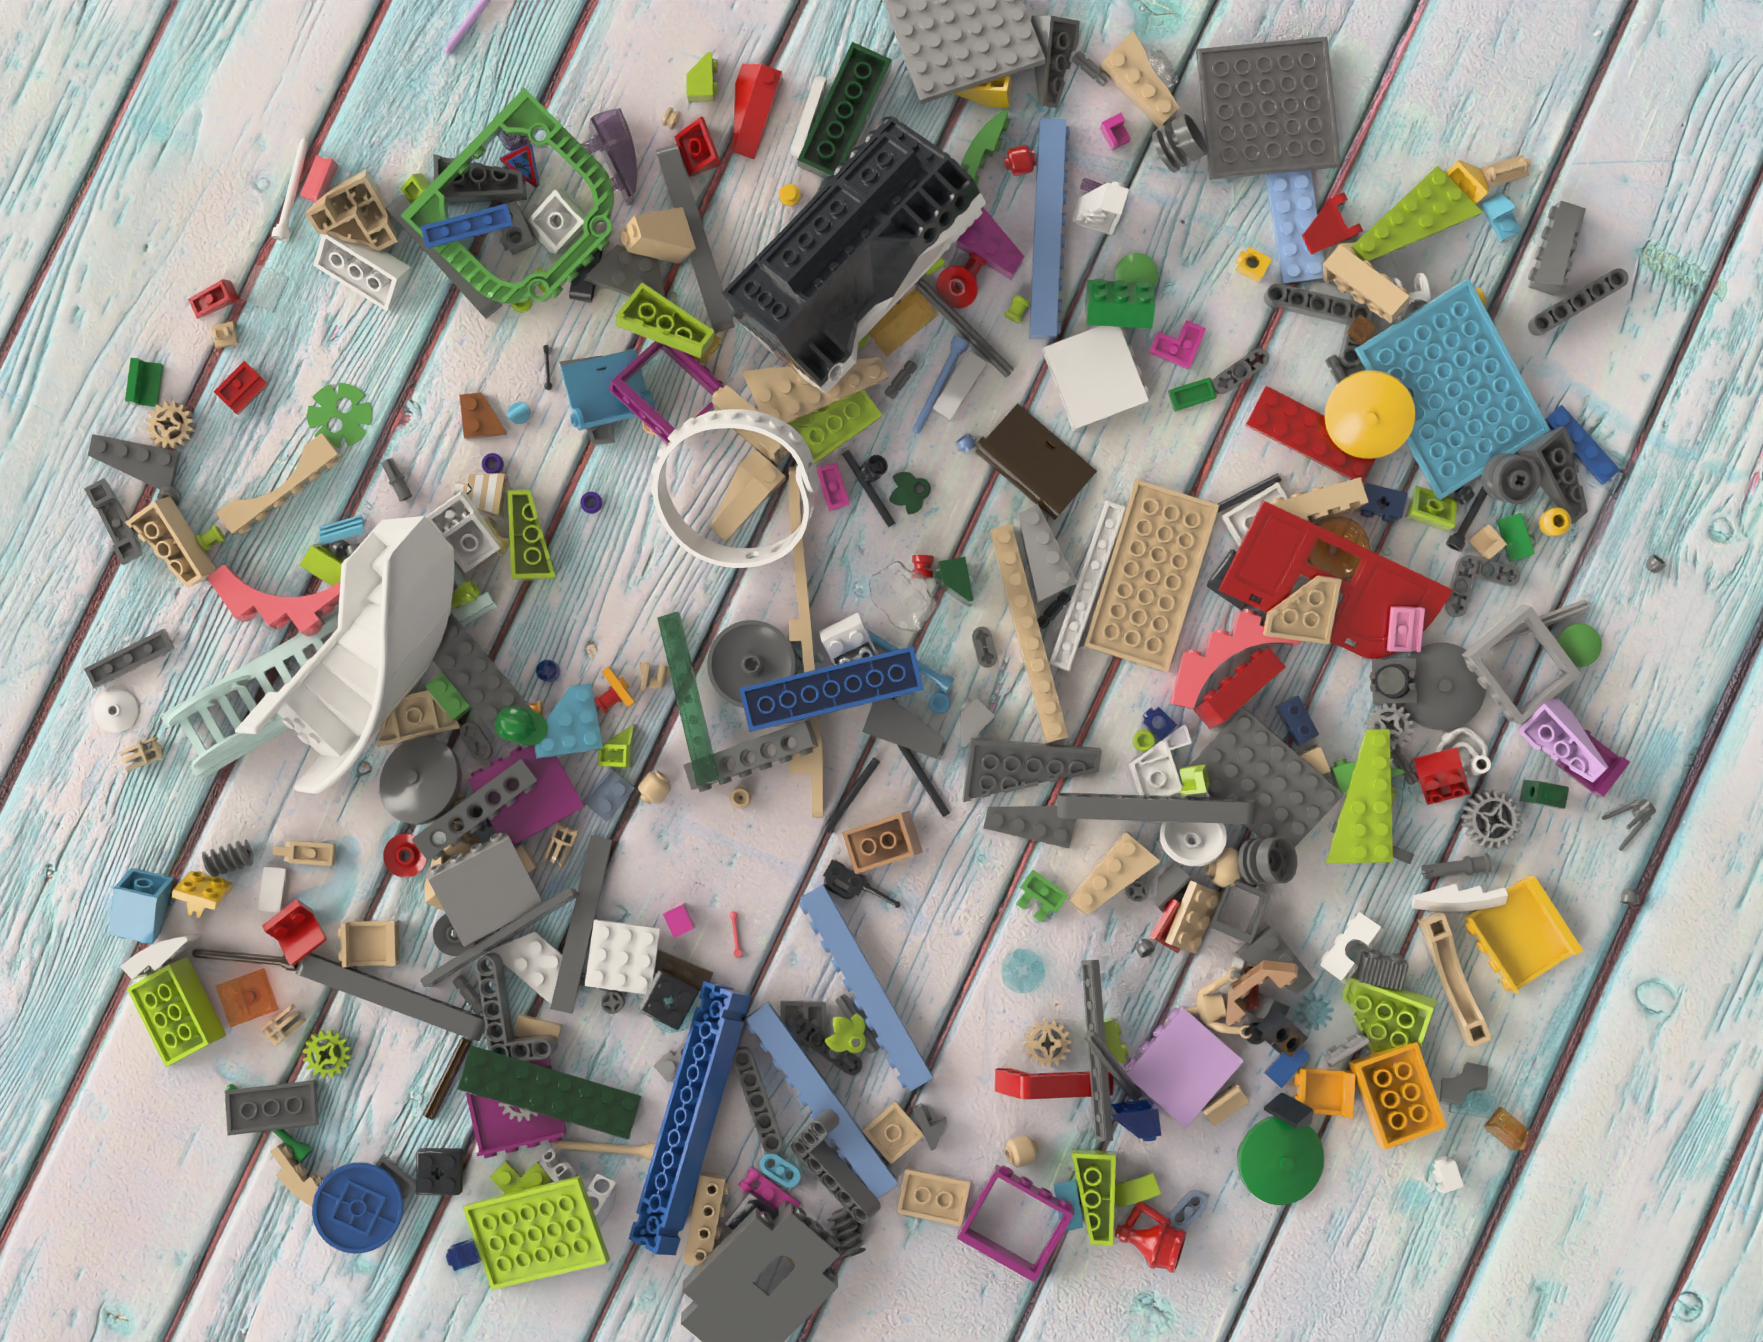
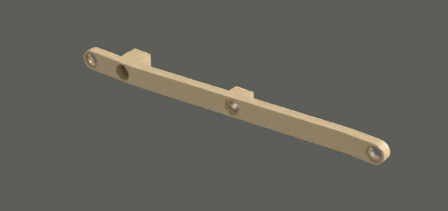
(801, 631)

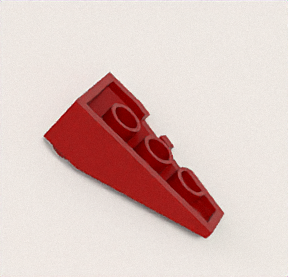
(754, 100)

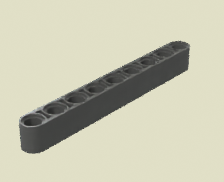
(701, 257)
(1155, 808)
(392, 996)

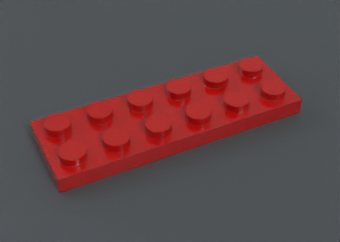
(1303, 432)

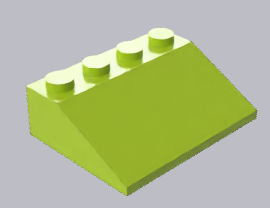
(176, 1011)

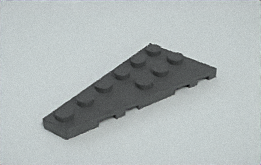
(1017, 765)

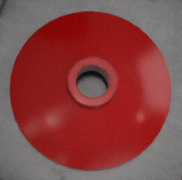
(951, 292)
(395, 860)

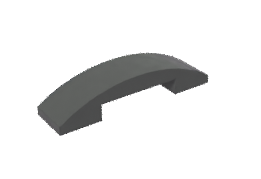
(114, 518)

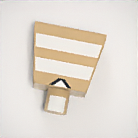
(485, 491)

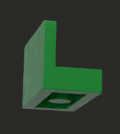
(143, 382)

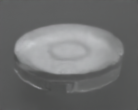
(1161, 66)

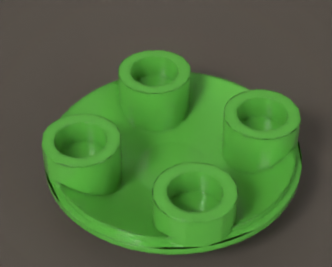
(1137, 268)
(1581, 644)

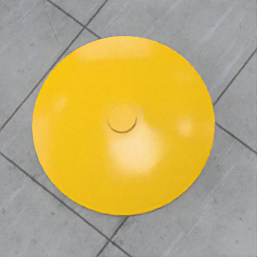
(1370, 414)

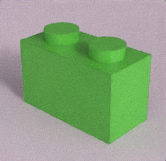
(448, 696)

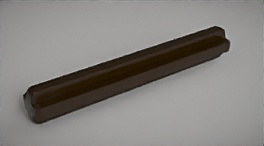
(447, 1078)

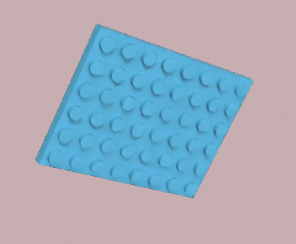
(1461, 385)

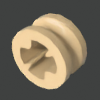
(671, 118)

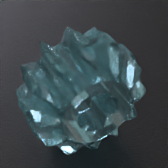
(1320, 1016)

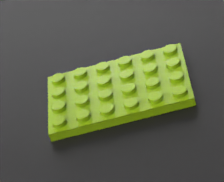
(536, 1233)

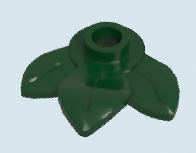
(906, 492)

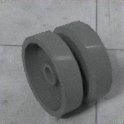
(1511, 478)

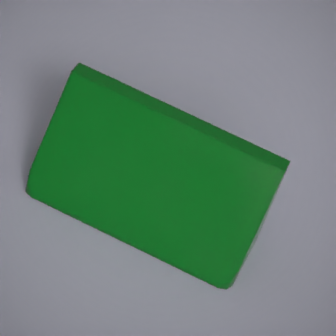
(1516, 536)

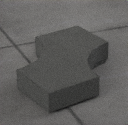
(1472, 1078)

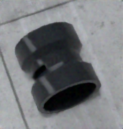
(873, 468)

